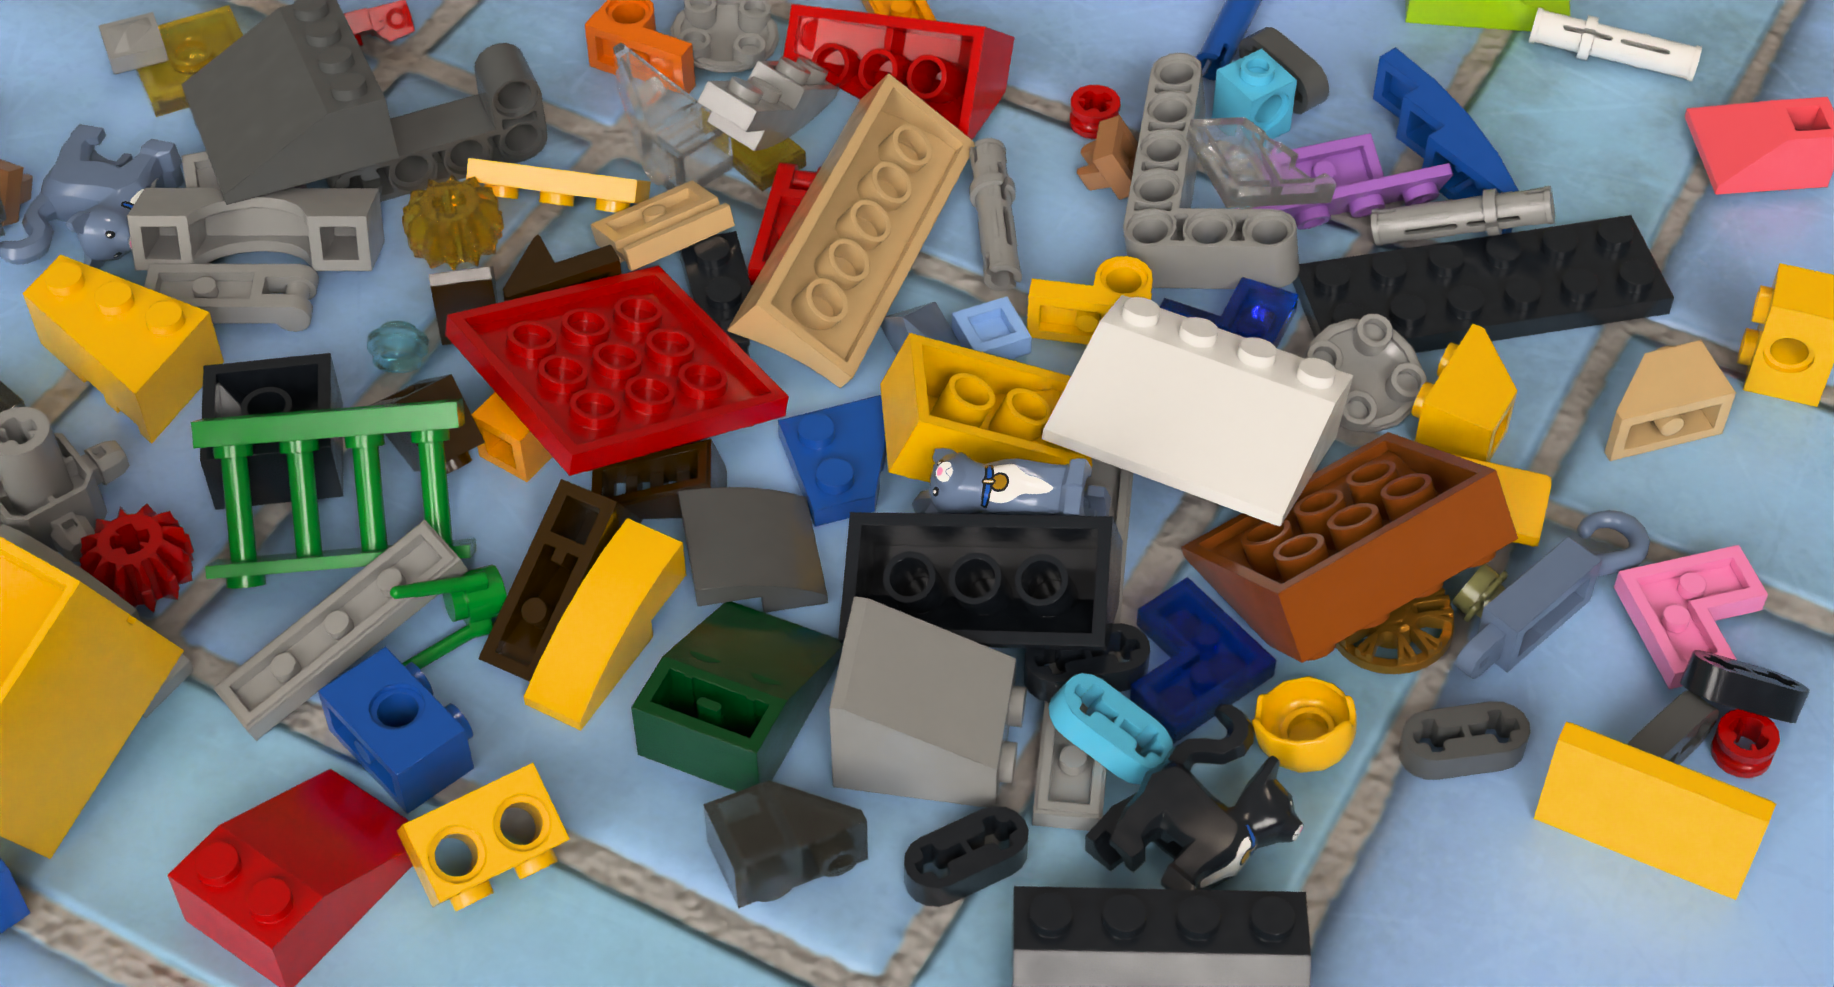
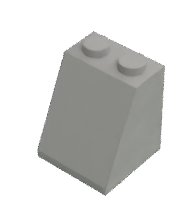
(922, 710)

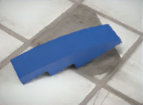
(1439, 129)

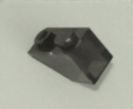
(780, 839)

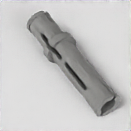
(993, 196)
(1467, 215)

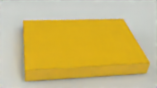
(1653, 810)

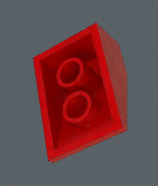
(292, 875)

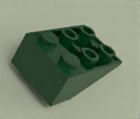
(733, 696)

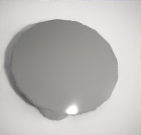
(727, 33)
(1382, 367)

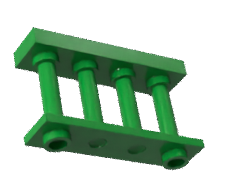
(298, 438)

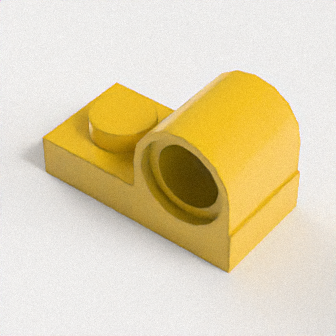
(1074, 310)

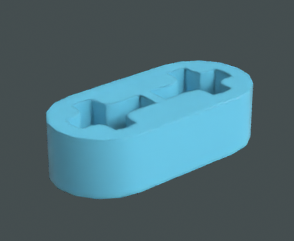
(1109, 727)

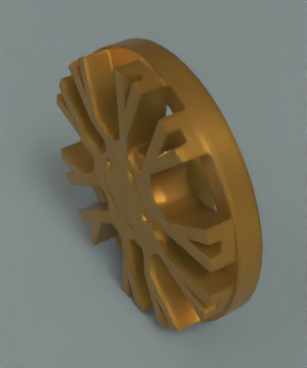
(1399, 631)

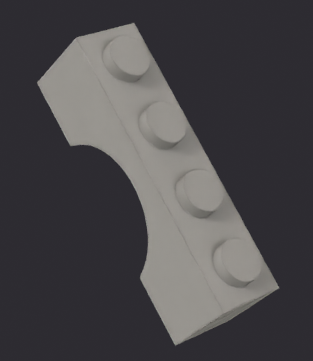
(321, 225)

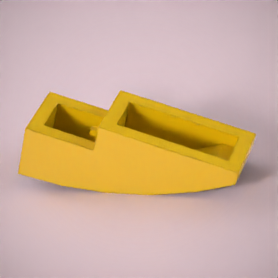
(606, 623)

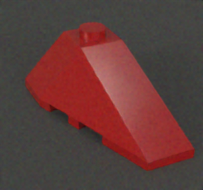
(946, 64)

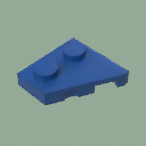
(837, 457)

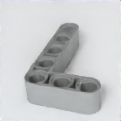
(1186, 243)

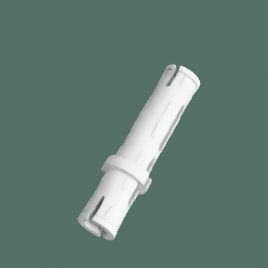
(1615, 44)

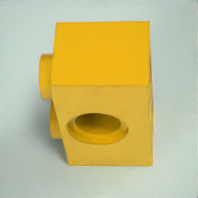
(1794, 337)

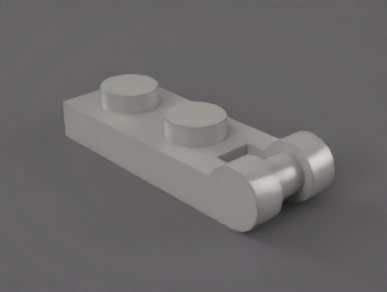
(241, 291)

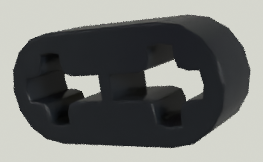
(1120, 675)
(1744, 686)
(964, 854)

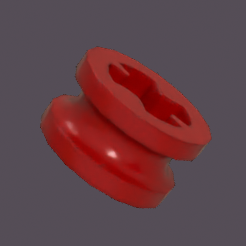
(1090, 106)
(1740, 761)

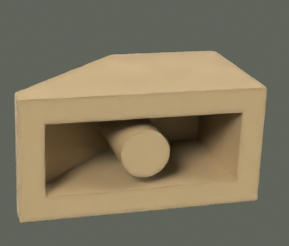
(1671, 401)

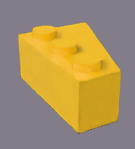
(124, 340)

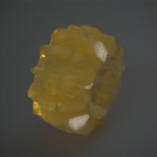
(453, 222)

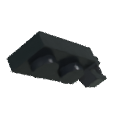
(718, 279)

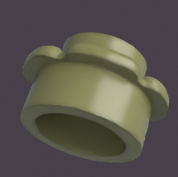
(1479, 591)

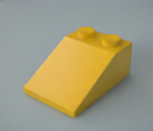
(968, 404)

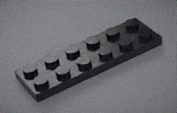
(1500, 282)

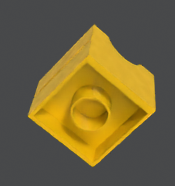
(69, 694)

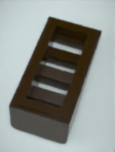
(690, 465)

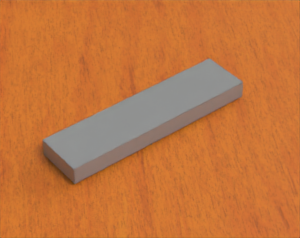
(336, 631)

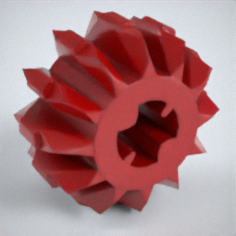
(139, 556)

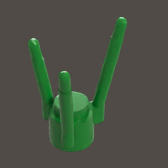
(470, 598)

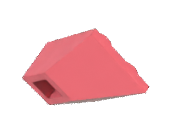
(1765, 144)

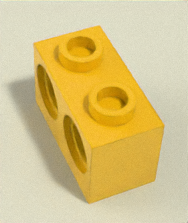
(477, 823)

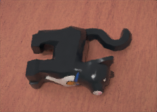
(1189, 822)

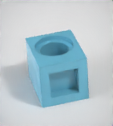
(1256, 90)

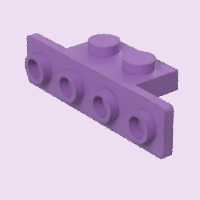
(1359, 181)

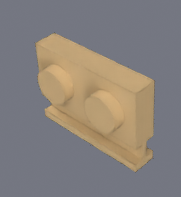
(663, 224)

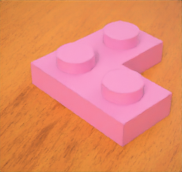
(1682, 598)

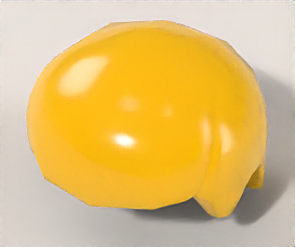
(1305, 724)

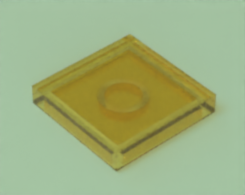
(189, 47)

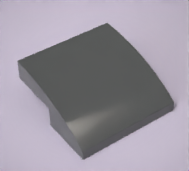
(752, 547)

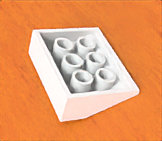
(1200, 408)

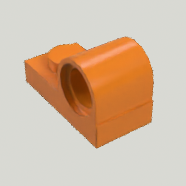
(635, 27)

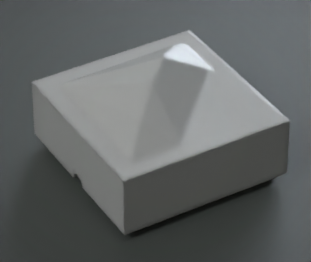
(133, 43)

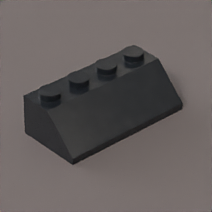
(990, 575)
(1159, 938)

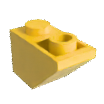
(1470, 401)

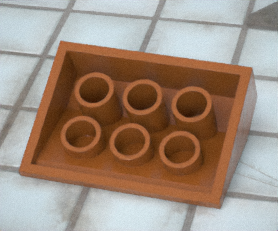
(1356, 544)

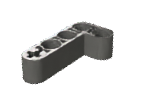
(497, 125)

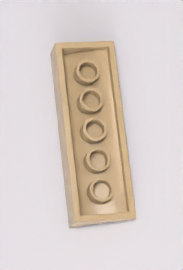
(855, 233)

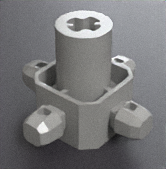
(48, 485)

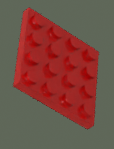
(615, 368)

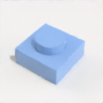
(992, 329)

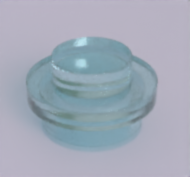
(397, 347)

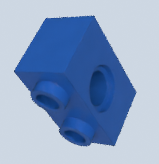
(408, 760)

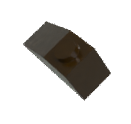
(557, 562)

